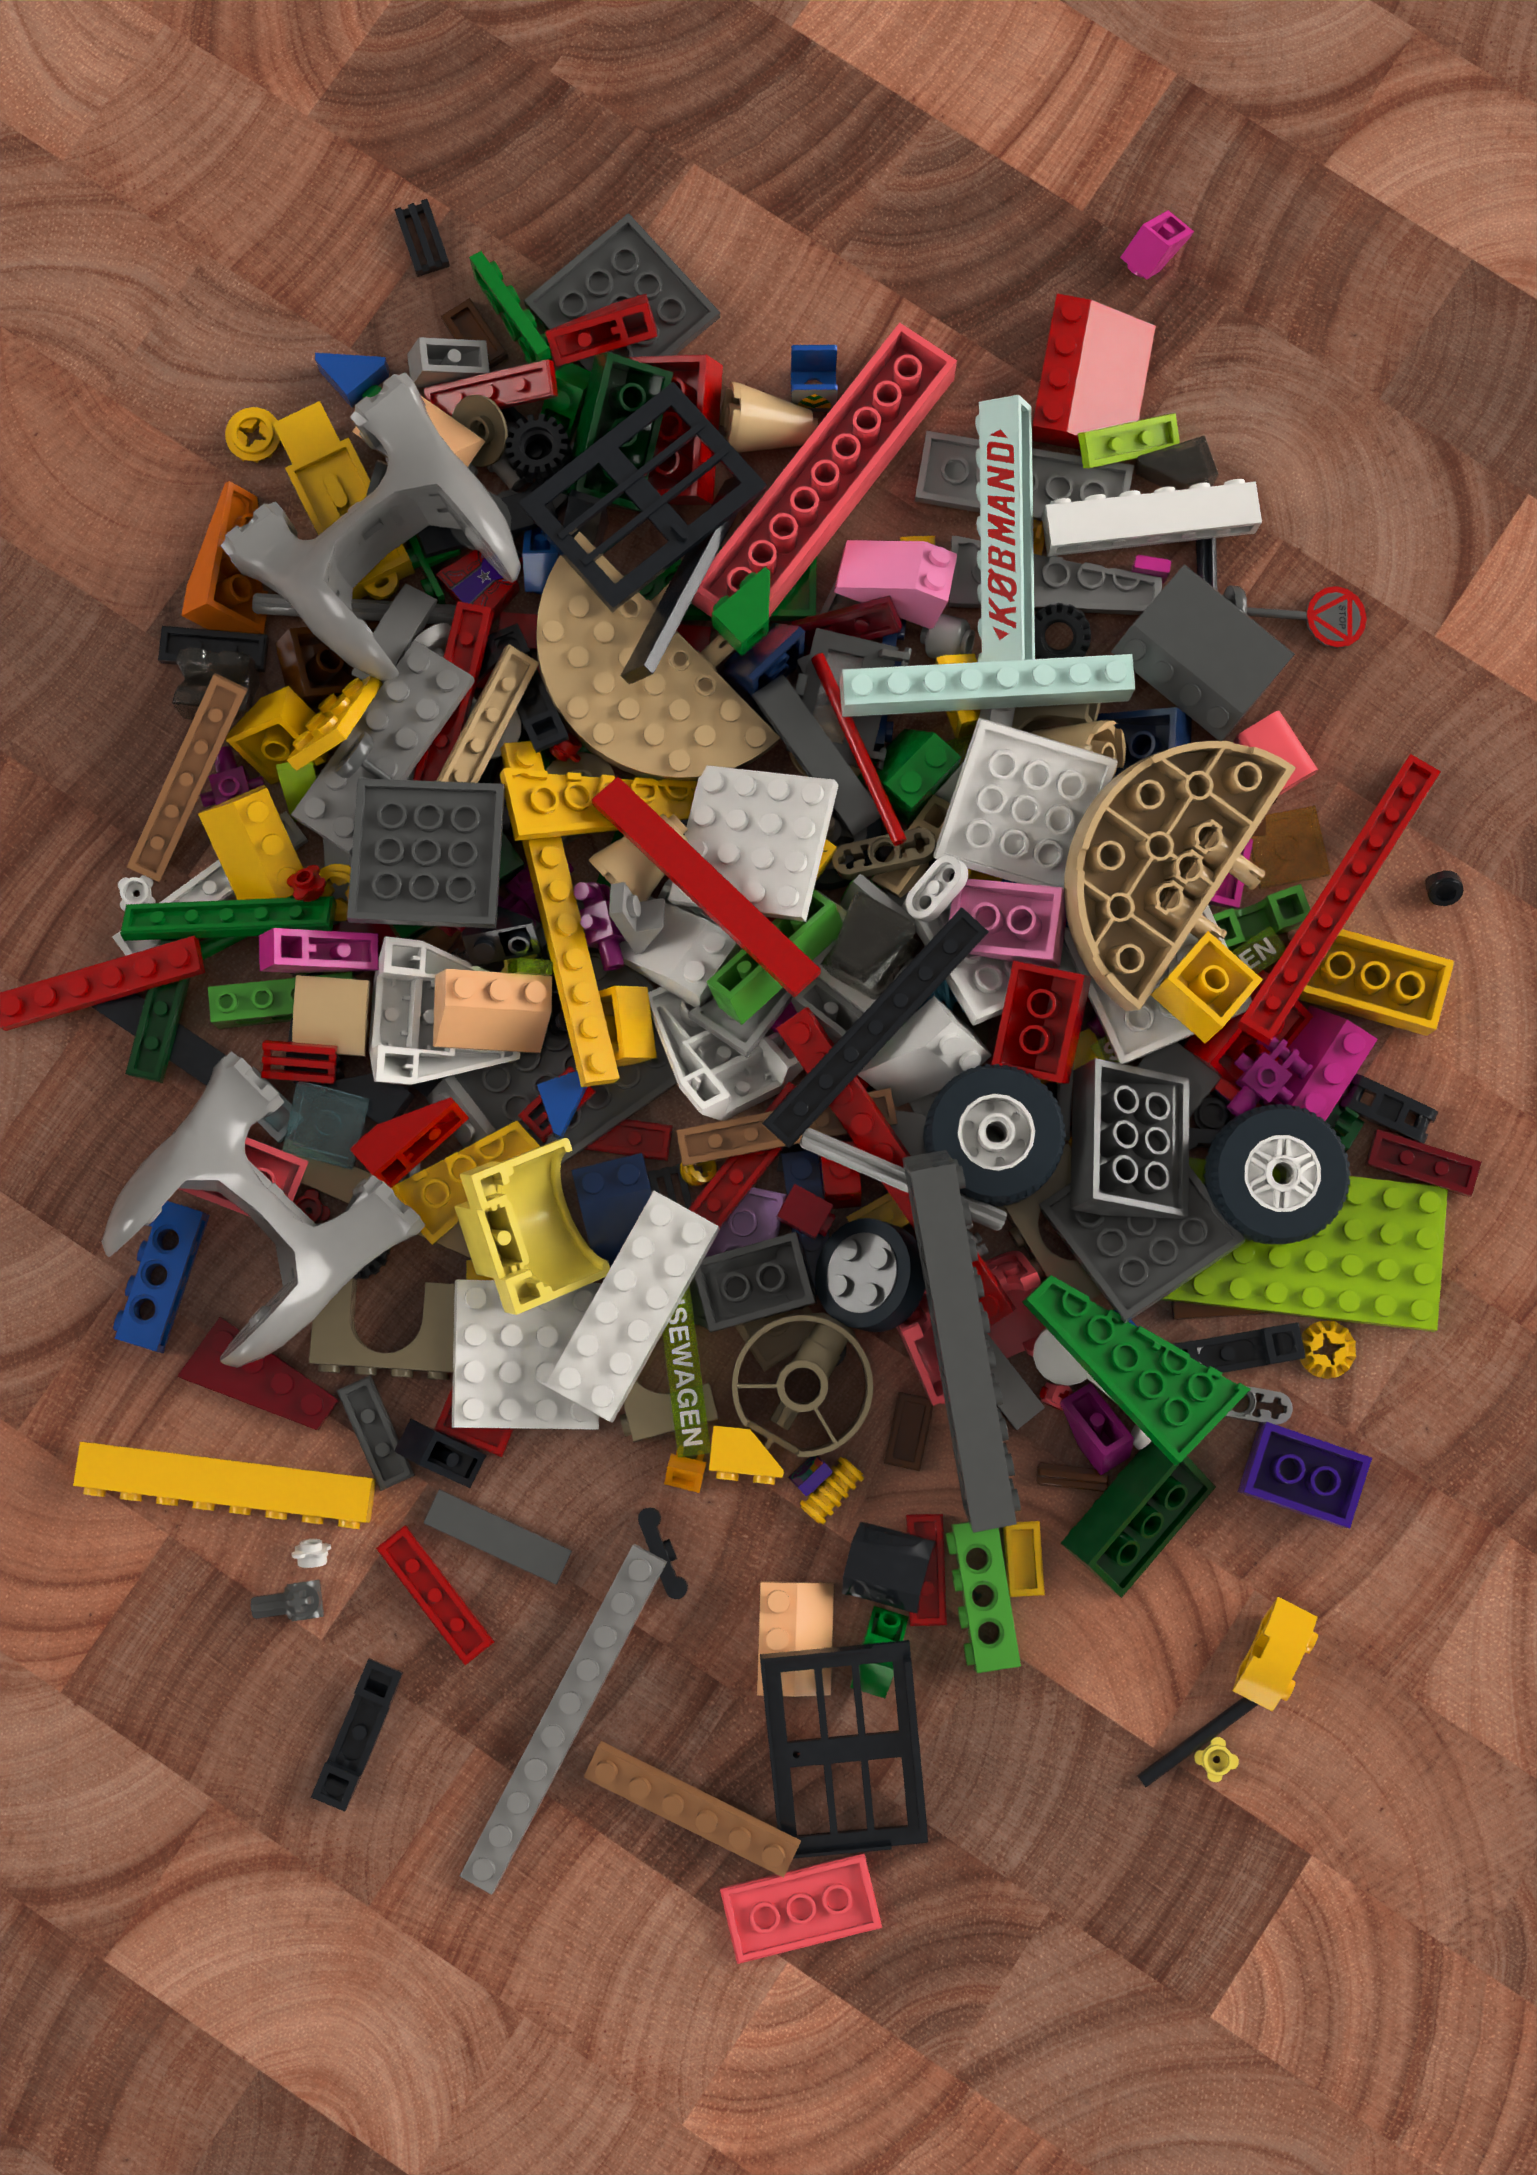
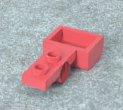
(1279, 739)

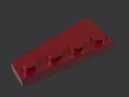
(262, 1383)

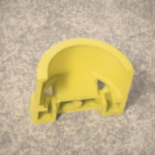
(524, 1230)

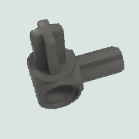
(297, 1601)

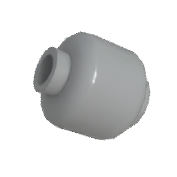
(948, 637)

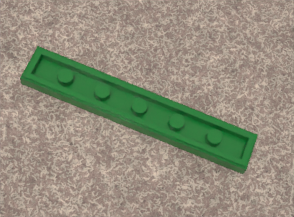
(225, 918)

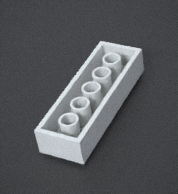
(632, 1306)

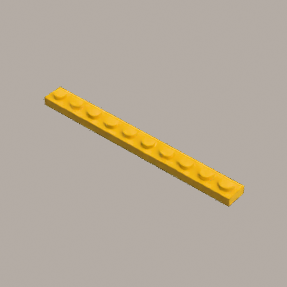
(566, 943)

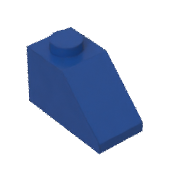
(538, 560)

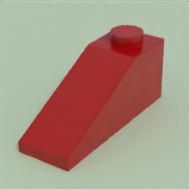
(603, 330)
(403, 1142)

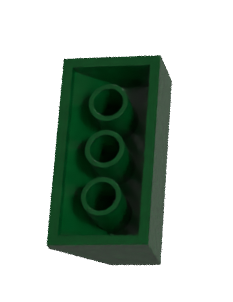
(613, 393)
(1137, 1517)

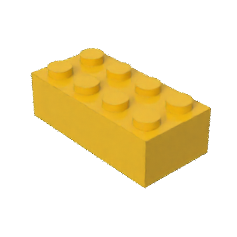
(1381, 982)

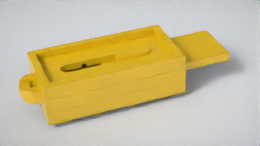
(330, 482)

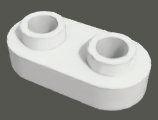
(937, 887)

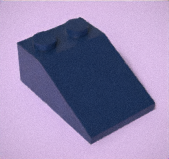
(765, 661)
(1150, 731)
(612, 1201)

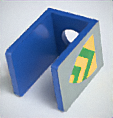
(818, 364)

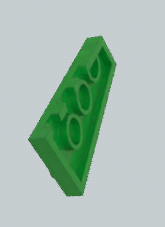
(503, 298)

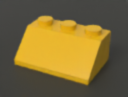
(252, 845)

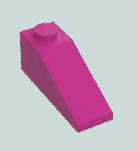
(317, 951)

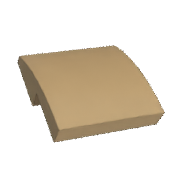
(331, 1013)

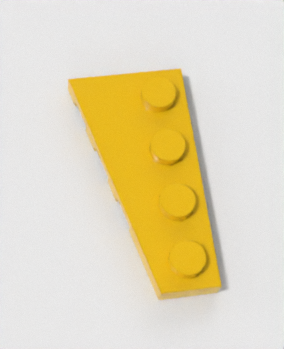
(440, 1188)

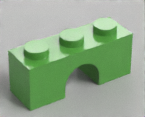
(1280, 910)

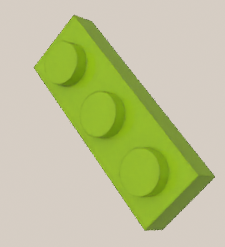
(1127, 440)

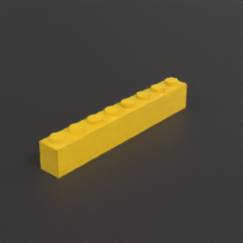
(224, 1482)

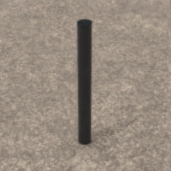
(1196, 1741)

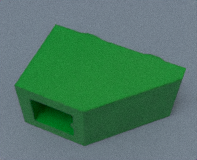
(567, 407)
(744, 615)
(882, 1627)

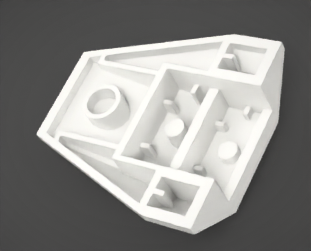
(404, 1017)
(713, 1073)

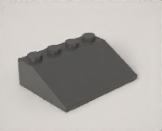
(1203, 653)
(1129, 1141)

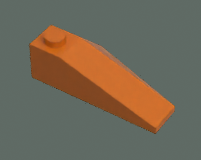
(217, 591)

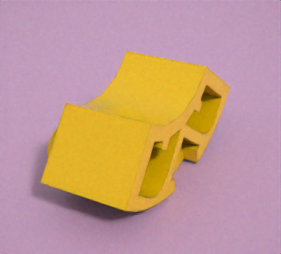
(1276, 1654)

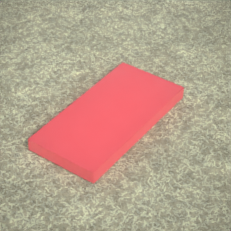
(800, 1909)

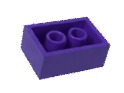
(1304, 1475)

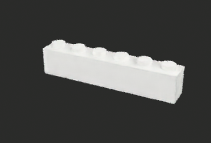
(1151, 517)

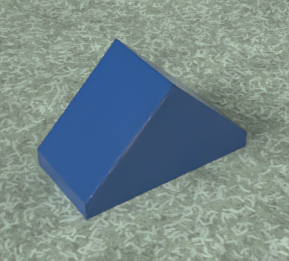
(352, 373)
(561, 1099)

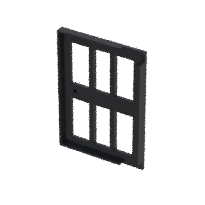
(652, 505)
(845, 1748)

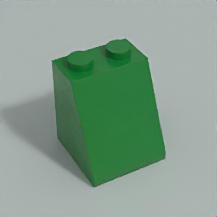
(914, 771)

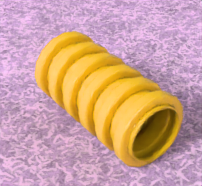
(832, 1491)

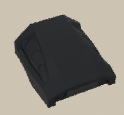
(887, 1566)

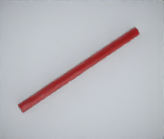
(859, 751)

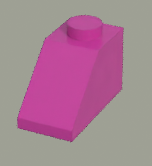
(1156, 244)

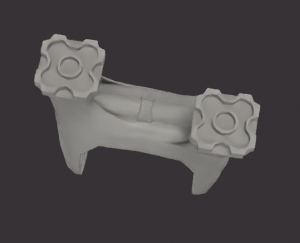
(420, 489)
(312, 1257)

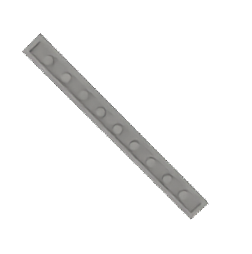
(563, 1719)

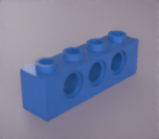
(167, 1296)

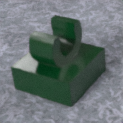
(1345, 1124)

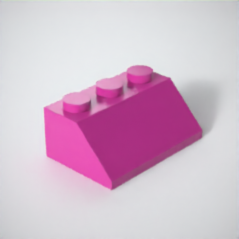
(1336, 1052)

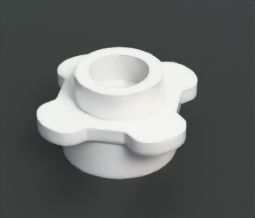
(129, 885)
(311, 1553)

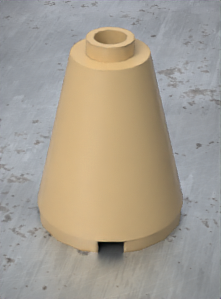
(763, 421)
(1093, 736)
(627, 864)

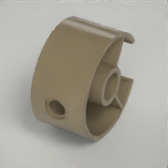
(821, 1354)

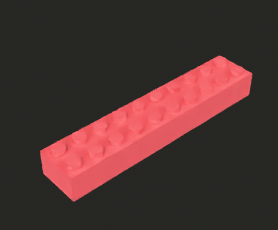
(832, 469)

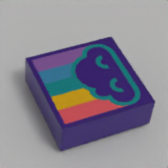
(810, 1474)

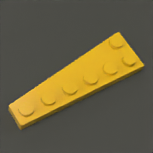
(562, 804)

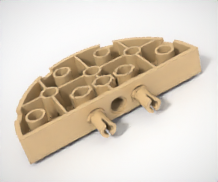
(649, 728)
(1157, 855)

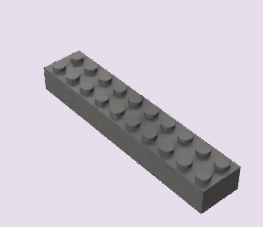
(960, 1340)

